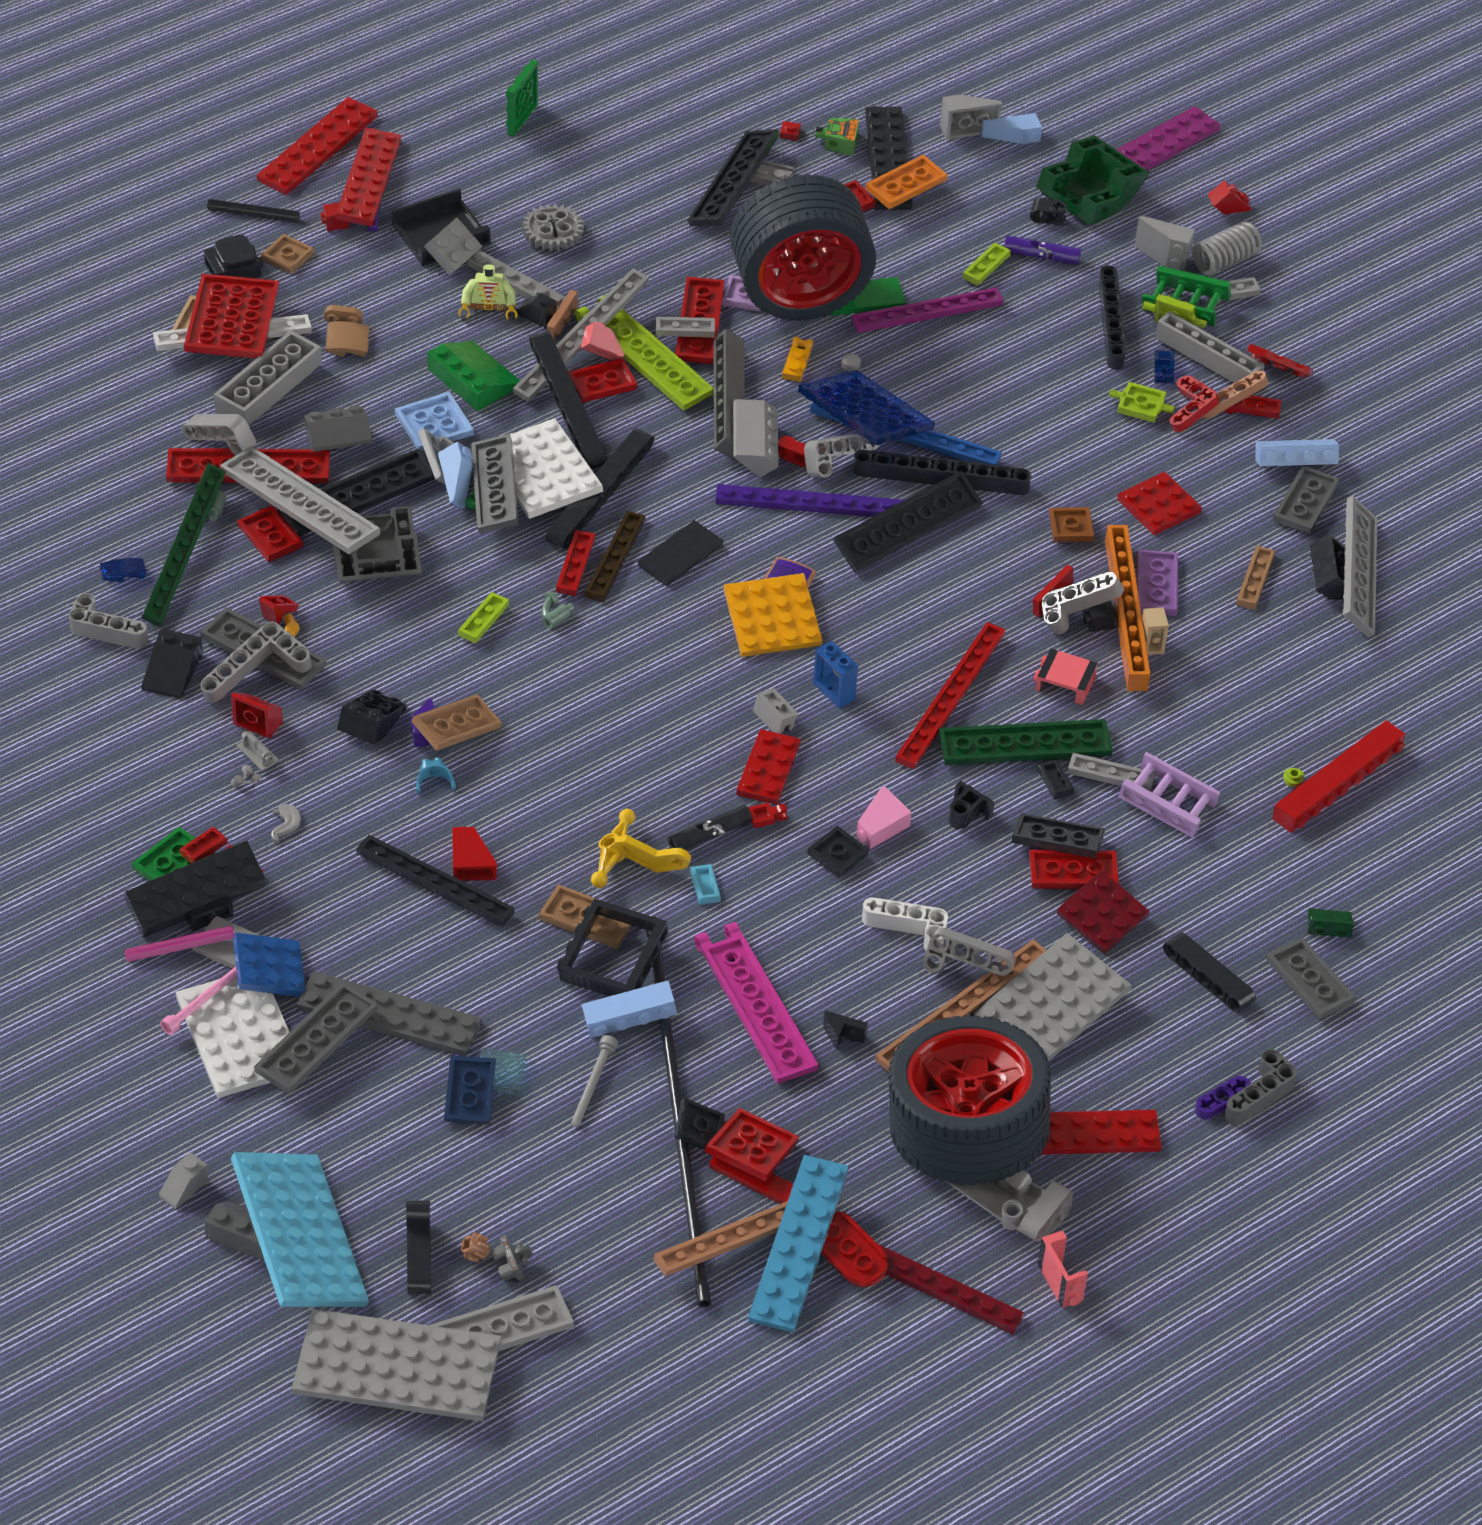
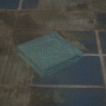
(508, 1070)

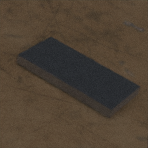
(680, 553)
(1058, 835)

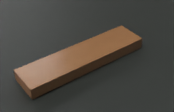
(1255, 577)

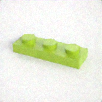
(986, 264)
(483, 617)

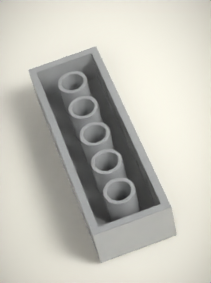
(268, 377)

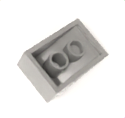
(964, 115)
(1165, 242)

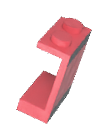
(1067, 672)
(1066, 1288)

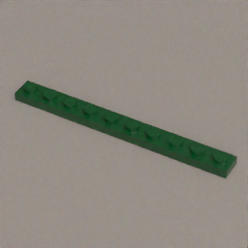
(183, 545)

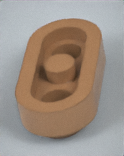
(342, 313)

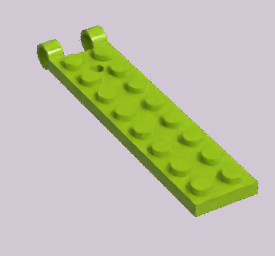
(655, 360)

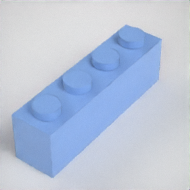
(1297, 452)
(629, 1009)

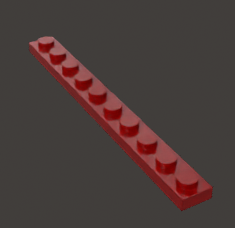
(950, 695)

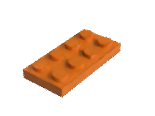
(906, 181)

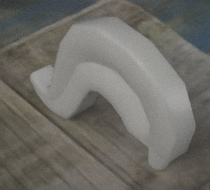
(292, 821)

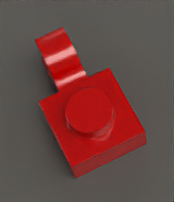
(765, 815)

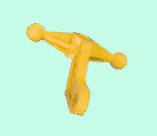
(619, 845)

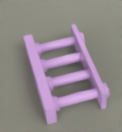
(1160, 808)

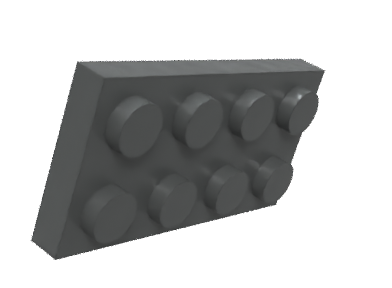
(1306, 499)
(1310, 978)

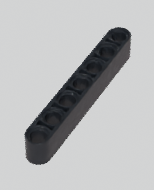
(1112, 317)

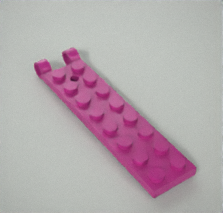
(757, 1005)

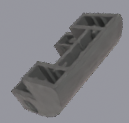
(387, 555)

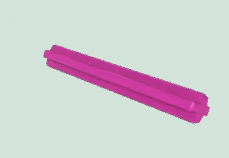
(179, 943)

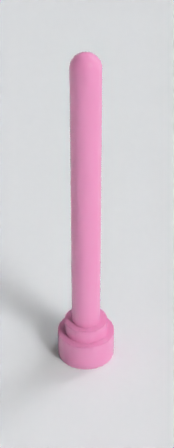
(171, 1023)

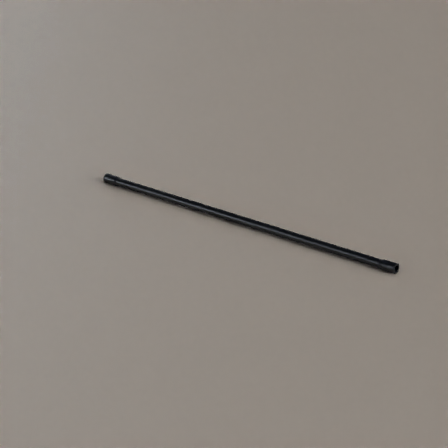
(702, 1287)

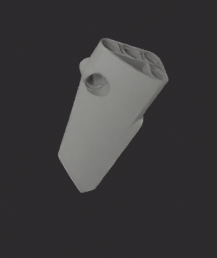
(1022, 1203)

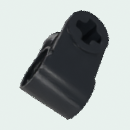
(1046, 211)

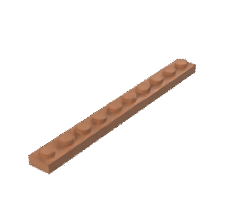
(971, 998)

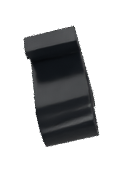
(968, 806)

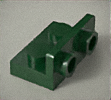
(1329, 922)

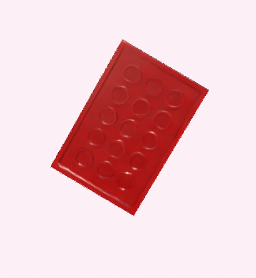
(231, 316)

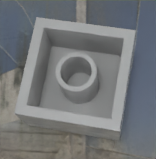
(453, 246)

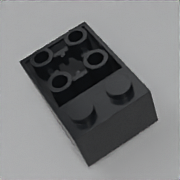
(370, 716)

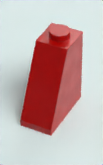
(471, 856)

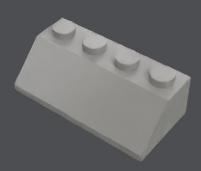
(755, 435)

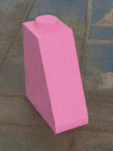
(882, 819)

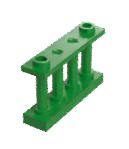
(1195, 284)

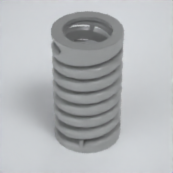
(1226, 248)

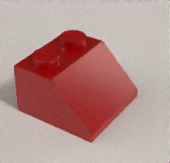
(256, 714)

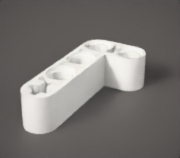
(904, 917)

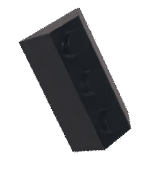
(1328, 566)

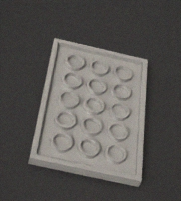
(1057, 995)

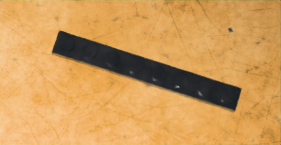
(435, 880)

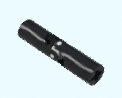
(707, 830)

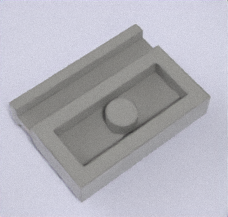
(770, 172)

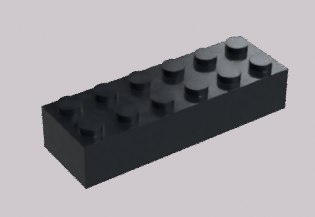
(194, 886)

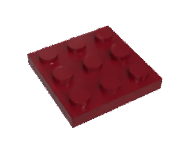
(1103, 912)

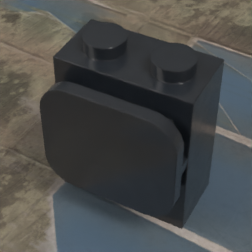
(233, 257)

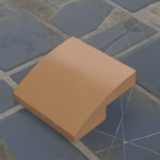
(347, 337)

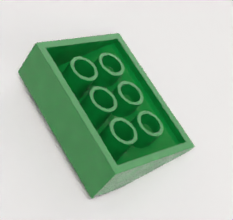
(471, 373)

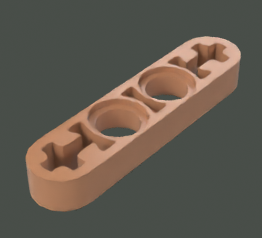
(1251, 383)

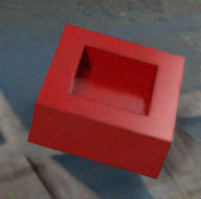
(790, 131)

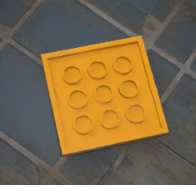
(772, 615)

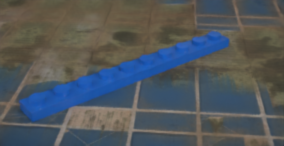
(940, 443)

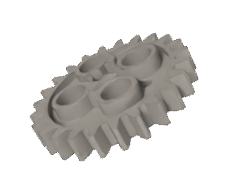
(539, 229)

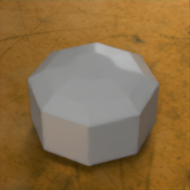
(851, 362)

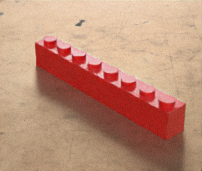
(1338, 776)

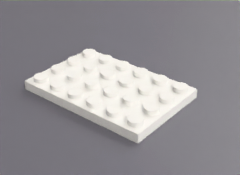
(549, 469)
(233, 1034)

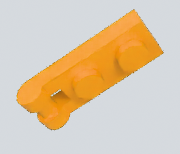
(797, 359)

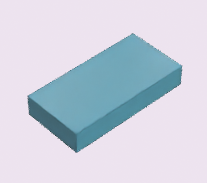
(705, 884)

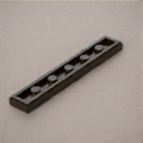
(615, 556)

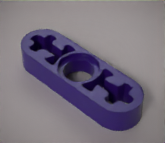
(1218, 1105)

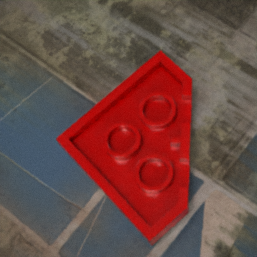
(1280, 362)

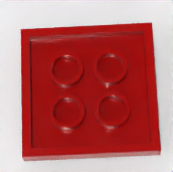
(1159, 503)
(752, 1144)

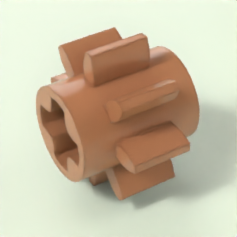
(475, 1247)

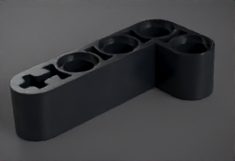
(418, 1247)

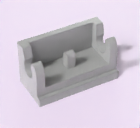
(774, 711)

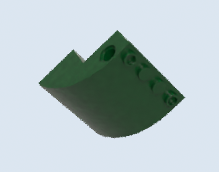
(1092, 180)

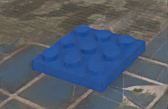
(268, 964)

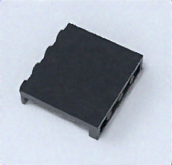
(427, 218)

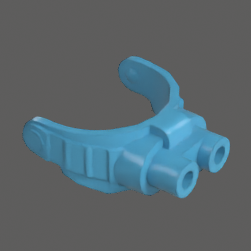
(434, 768)

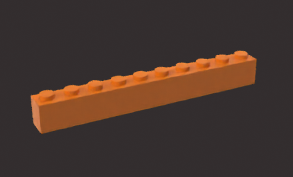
(1128, 609)

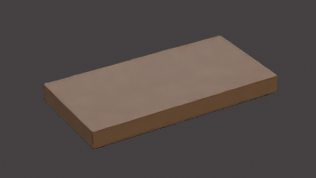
(456, 722)
(567, 908)

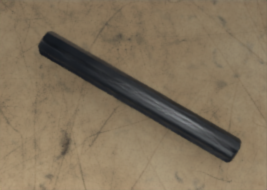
(253, 210)

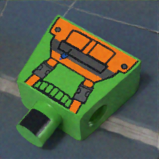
(839, 135)

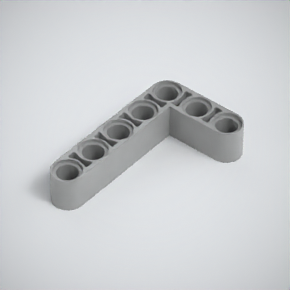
(253, 658)

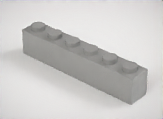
(1205, 348)

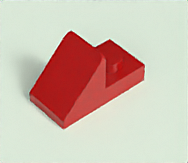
(276, 606)

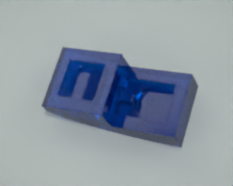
(1164, 366)
(117, 569)

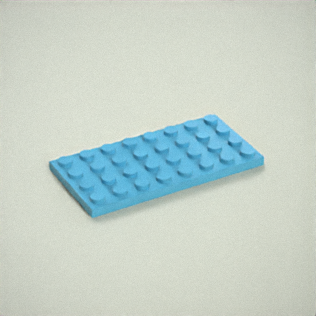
(299, 1230)

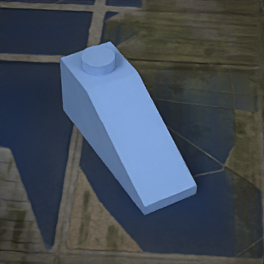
(1014, 129)
(457, 470)

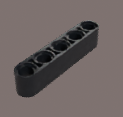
(1209, 972)

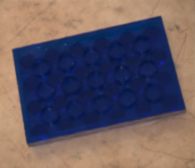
(866, 407)

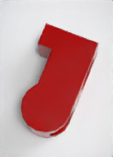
(792, 450)

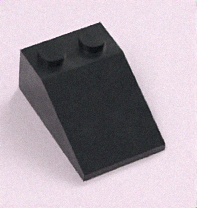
(172, 663)

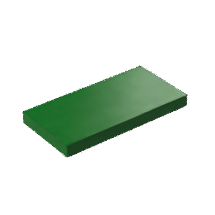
(876, 296)

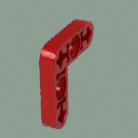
(1183, 418)

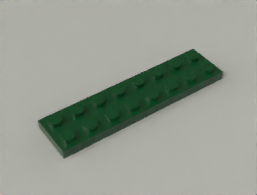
(1024, 741)

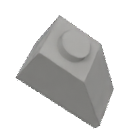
(184, 1180)

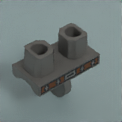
(506, 1251)

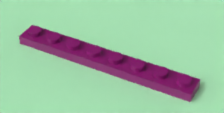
(927, 310)

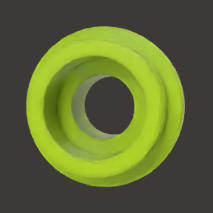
(1293, 777)

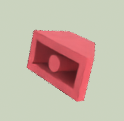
(602, 342)

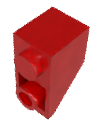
(1228, 199)

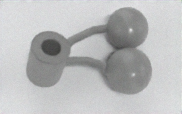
(247, 770)

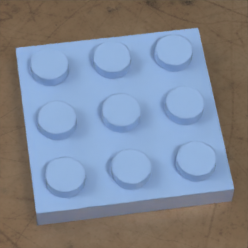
(437, 415)

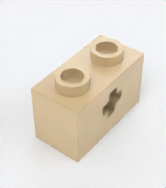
(1155, 630)

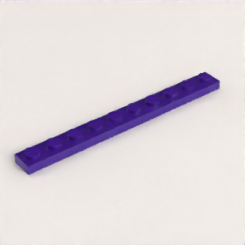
(802, 500)

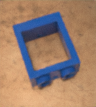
(843, 688)

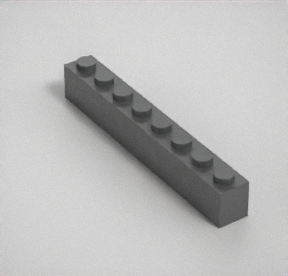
(727, 387)

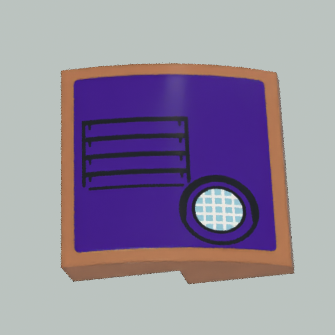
(786, 567)

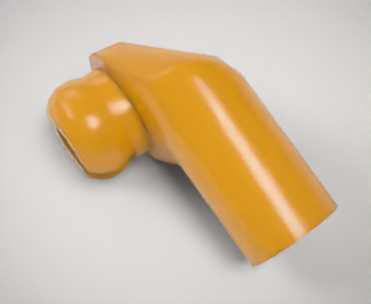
(291, 625)

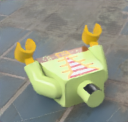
(489, 292)

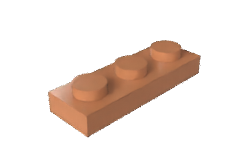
(563, 314)

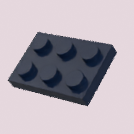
(470, 1090)

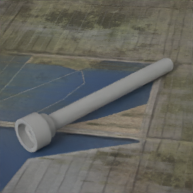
(606, 1047)

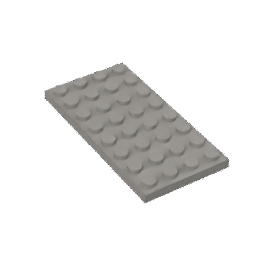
(396, 1365)

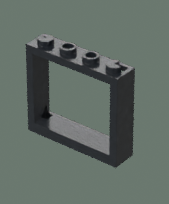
(641, 969)

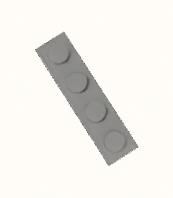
(1106, 771)

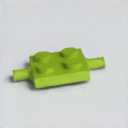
(1181, 309)
(1141, 402)

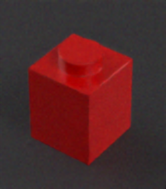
(328, 218)

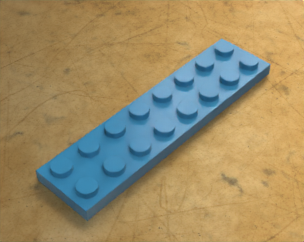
(798, 1244)

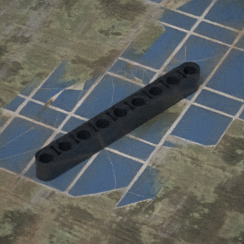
(567, 399)
(934, 470)
(611, 476)

